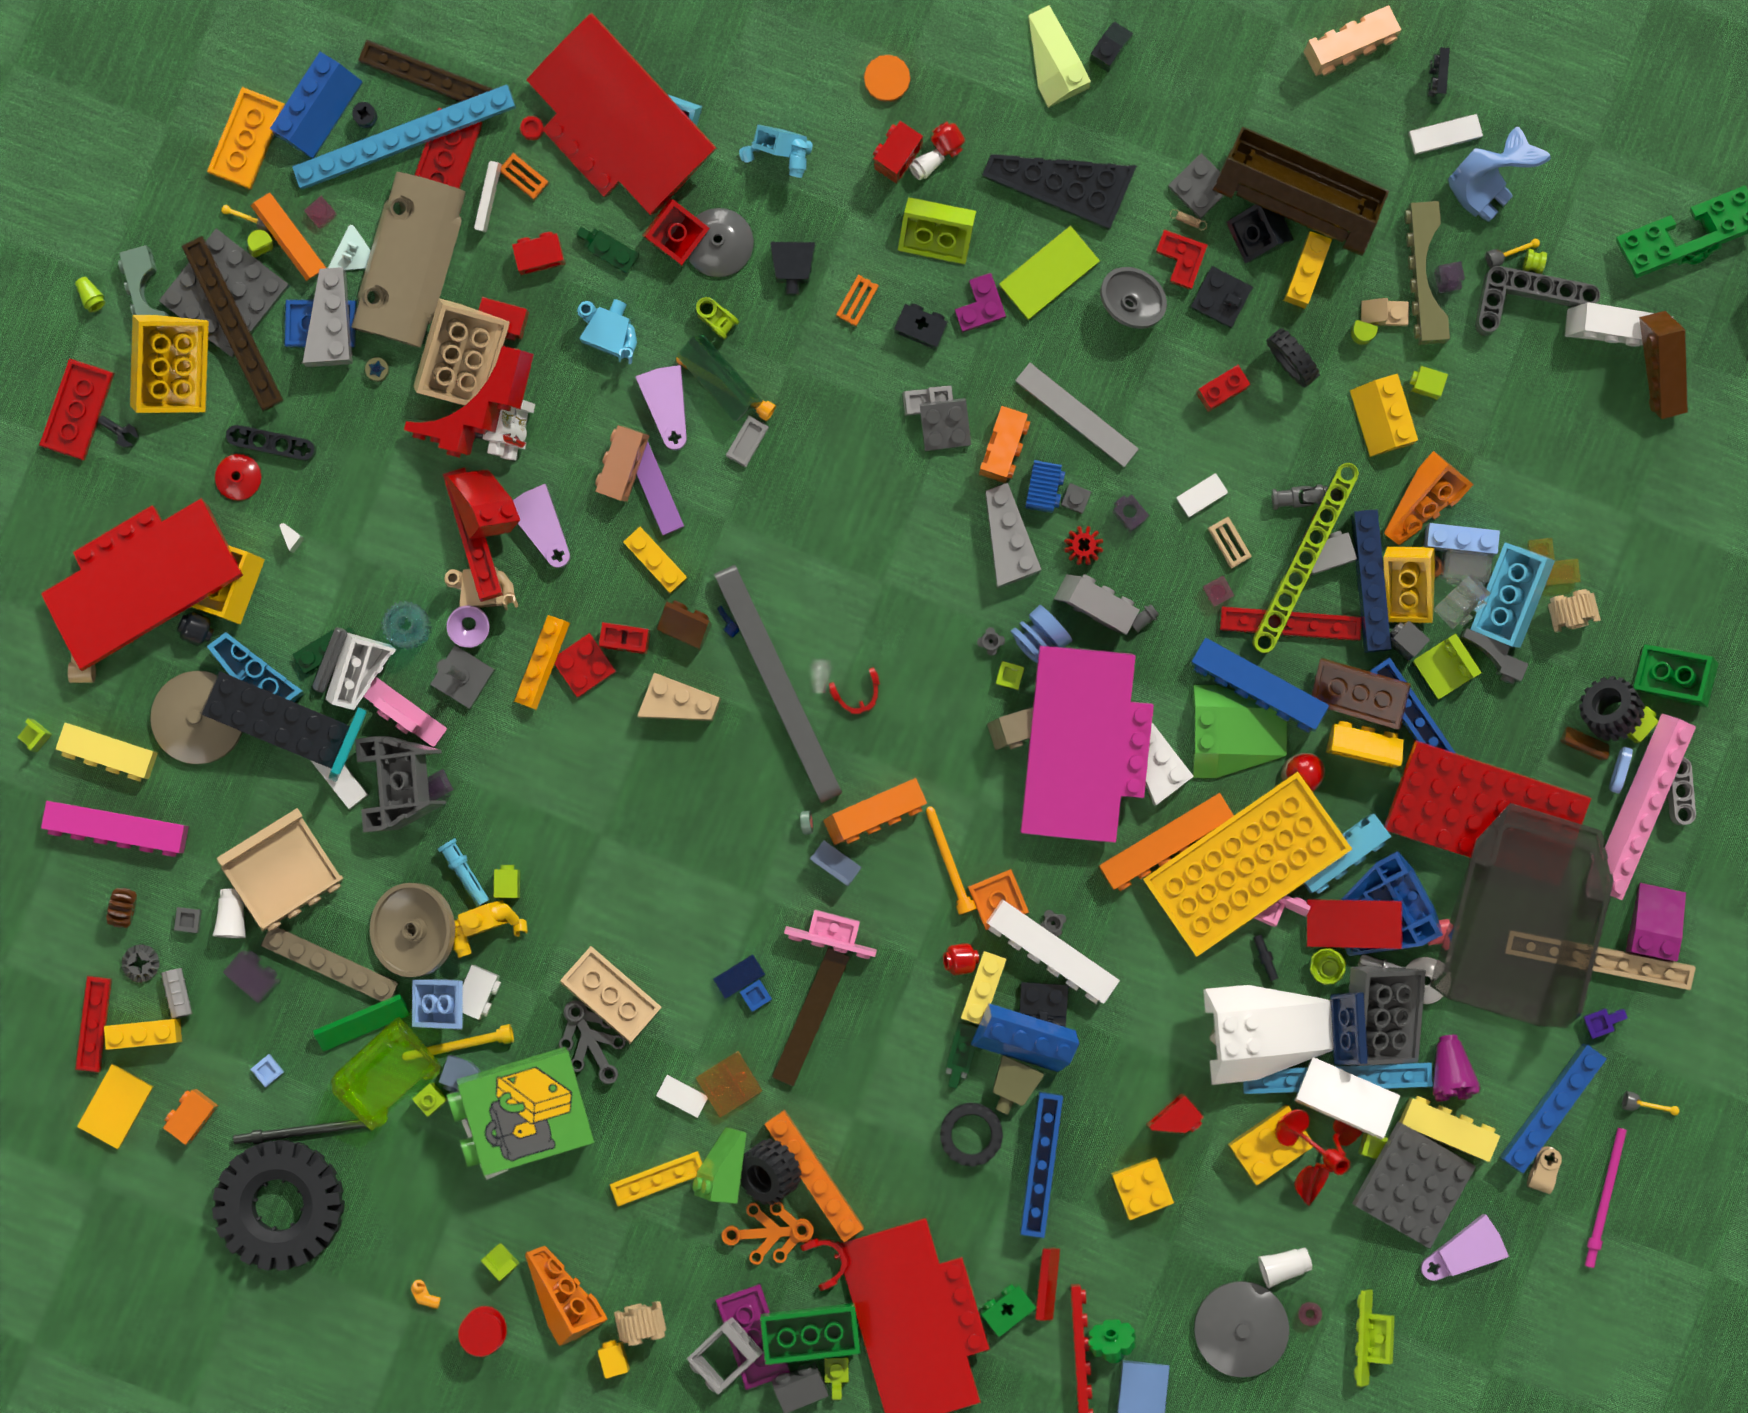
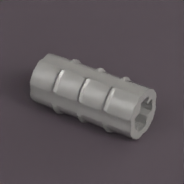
(176, 993)

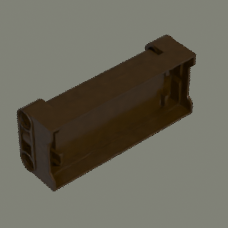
(1302, 189)

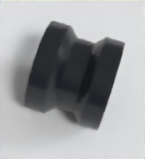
(368, 118)

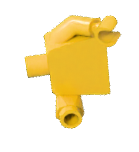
(482, 920)

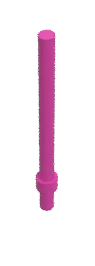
(1595, 1243)

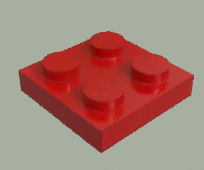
(584, 665)

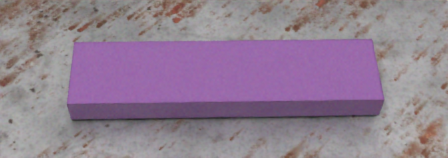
(658, 494)

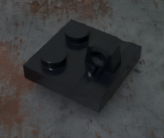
(1221, 297)
(1044, 1002)

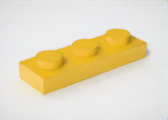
(655, 560)

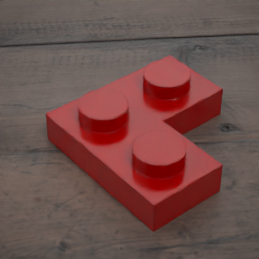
(1188, 256)

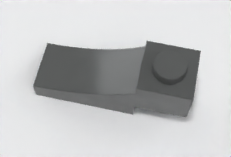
(1508, 667)

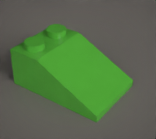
(721, 1170)

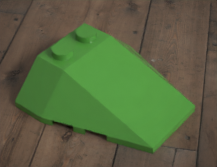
(1233, 732)

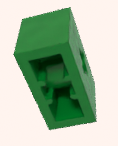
(1021, 1307)

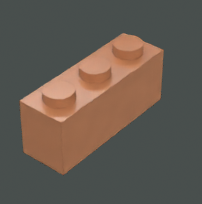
(621, 463)

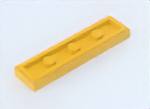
(656, 1178)

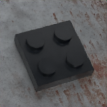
(1439, 69)

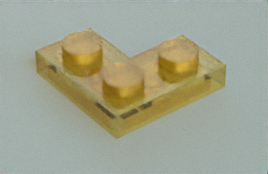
(1563, 570)

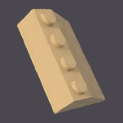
(459, 352)

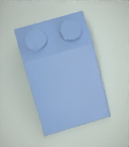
(437, 1003)

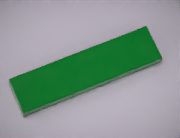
(361, 1022)

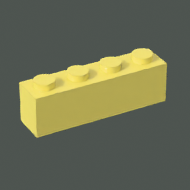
(107, 751)
(1449, 1129)

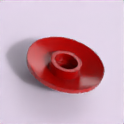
(249, 478)

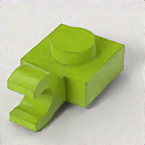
(836, 1372)

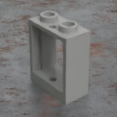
(740, 1340)

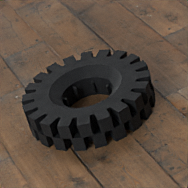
(237, 1201)

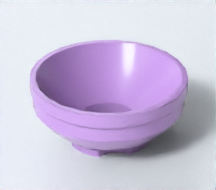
(463, 636)

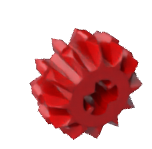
(1091, 546)

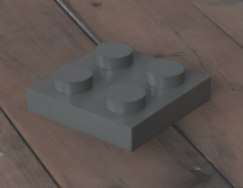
(1196, 185)
(945, 424)

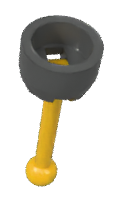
(260, 225)
(1496, 257)
(1632, 1101)

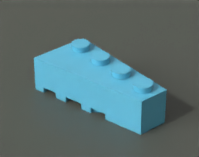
(1362, 837)

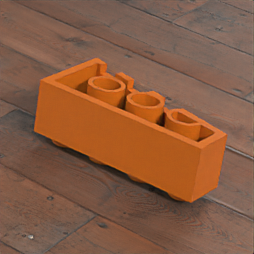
(875, 811)

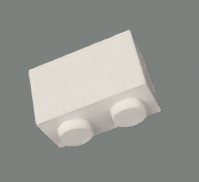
(478, 990)

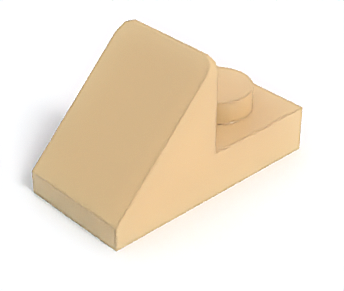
(1385, 312)

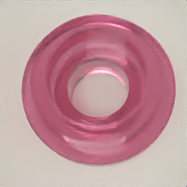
(1317, 1313)

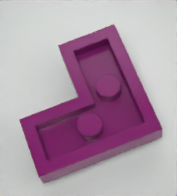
(985, 309)

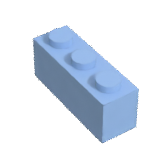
(1461, 538)

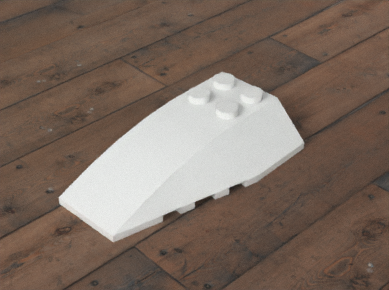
(1265, 1031)

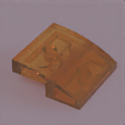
(729, 1084)

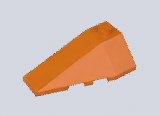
(564, 1303)

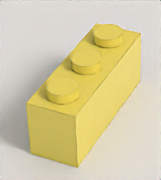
(983, 987)

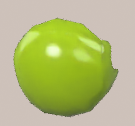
(1327, 966)

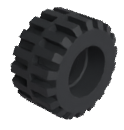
(1623, 719)
(769, 1172)

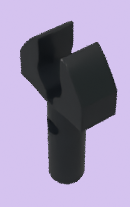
(119, 431)

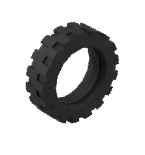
(1293, 357)
(946, 1134)

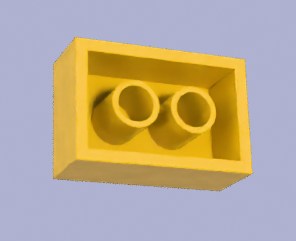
(1260, 1150)

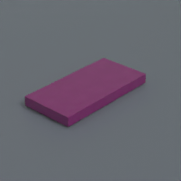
(746, 1308)

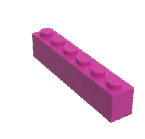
(114, 827)

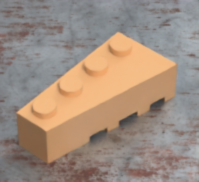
(1352, 41)

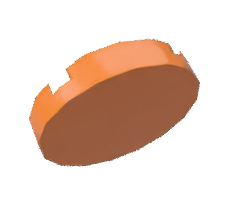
(887, 78)

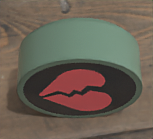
(806, 822)

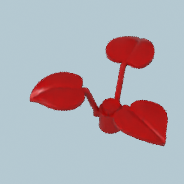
(1312, 1179)

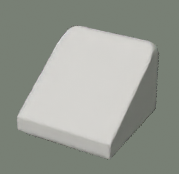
(291, 538)

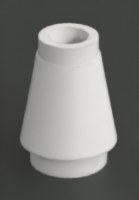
(926, 164)

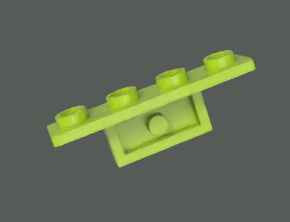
(1375, 1338)

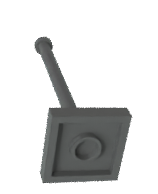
(462, 676)

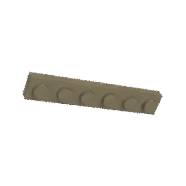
(330, 964)

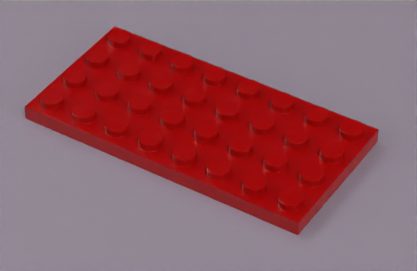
(1455, 798)

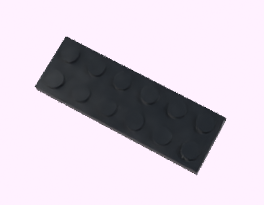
(275, 719)

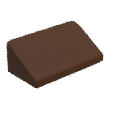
(1585, 743)

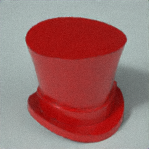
(482, 1331)

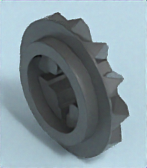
(148, 970)

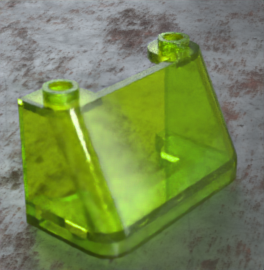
(383, 1073)

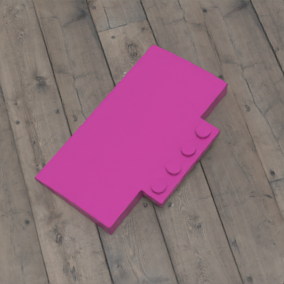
(1084, 744)

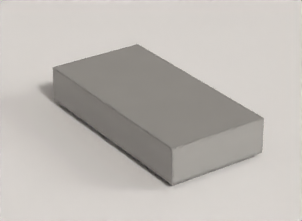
(747, 441)

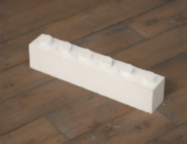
(1052, 951)

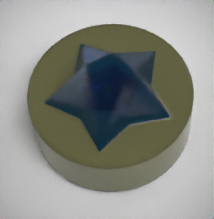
(377, 369)

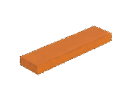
(288, 236)

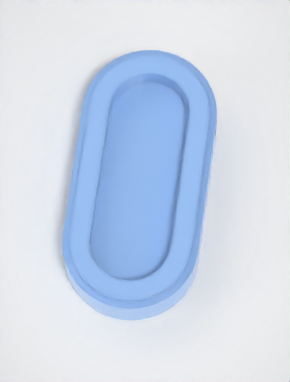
(1620, 769)

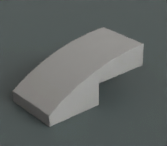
(933, 394)

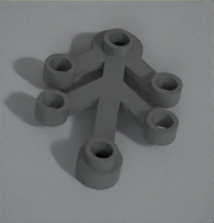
(589, 1038)

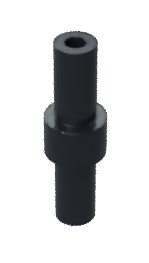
(1265, 957)

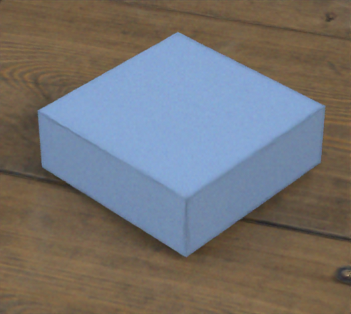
(267, 1070)

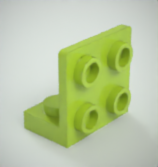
(1446, 666)

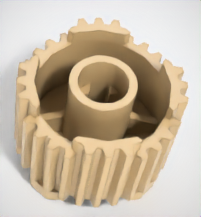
(1573, 611)
(640, 1322)

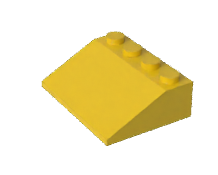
(168, 364)

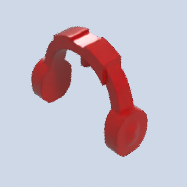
(875, 680)
(836, 1245)

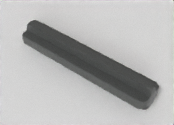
(329, 660)

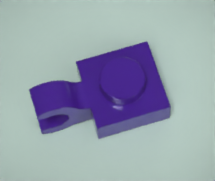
(1601, 1022)

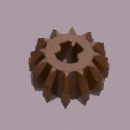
(121, 907)

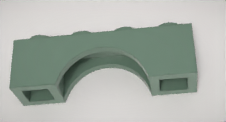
(138, 268)

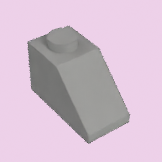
(1336, 552)

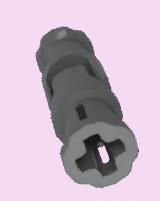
(1308, 495)

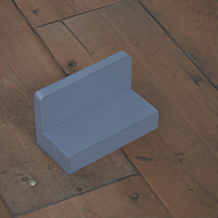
(835, 863)

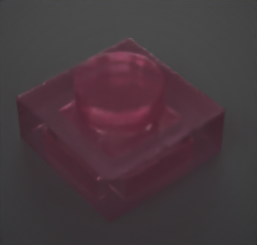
(320, 212)
(1218, 591)

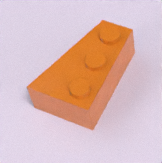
(1004, 445)

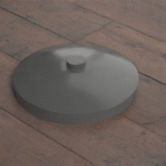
(1241, 1329)

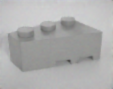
(1097, 602)

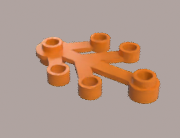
(771, 1232)

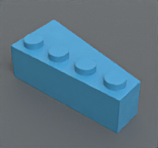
(246, 666)

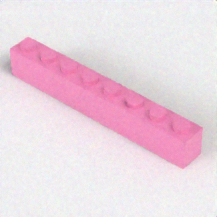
(1646, 799)

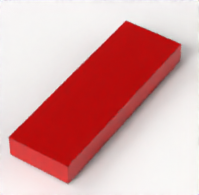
(1047, 1284)

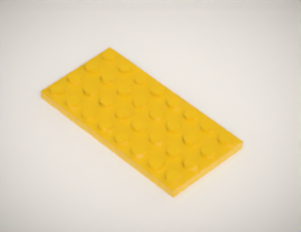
(1247, 864)

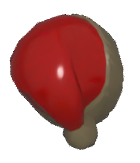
(1308, 766)

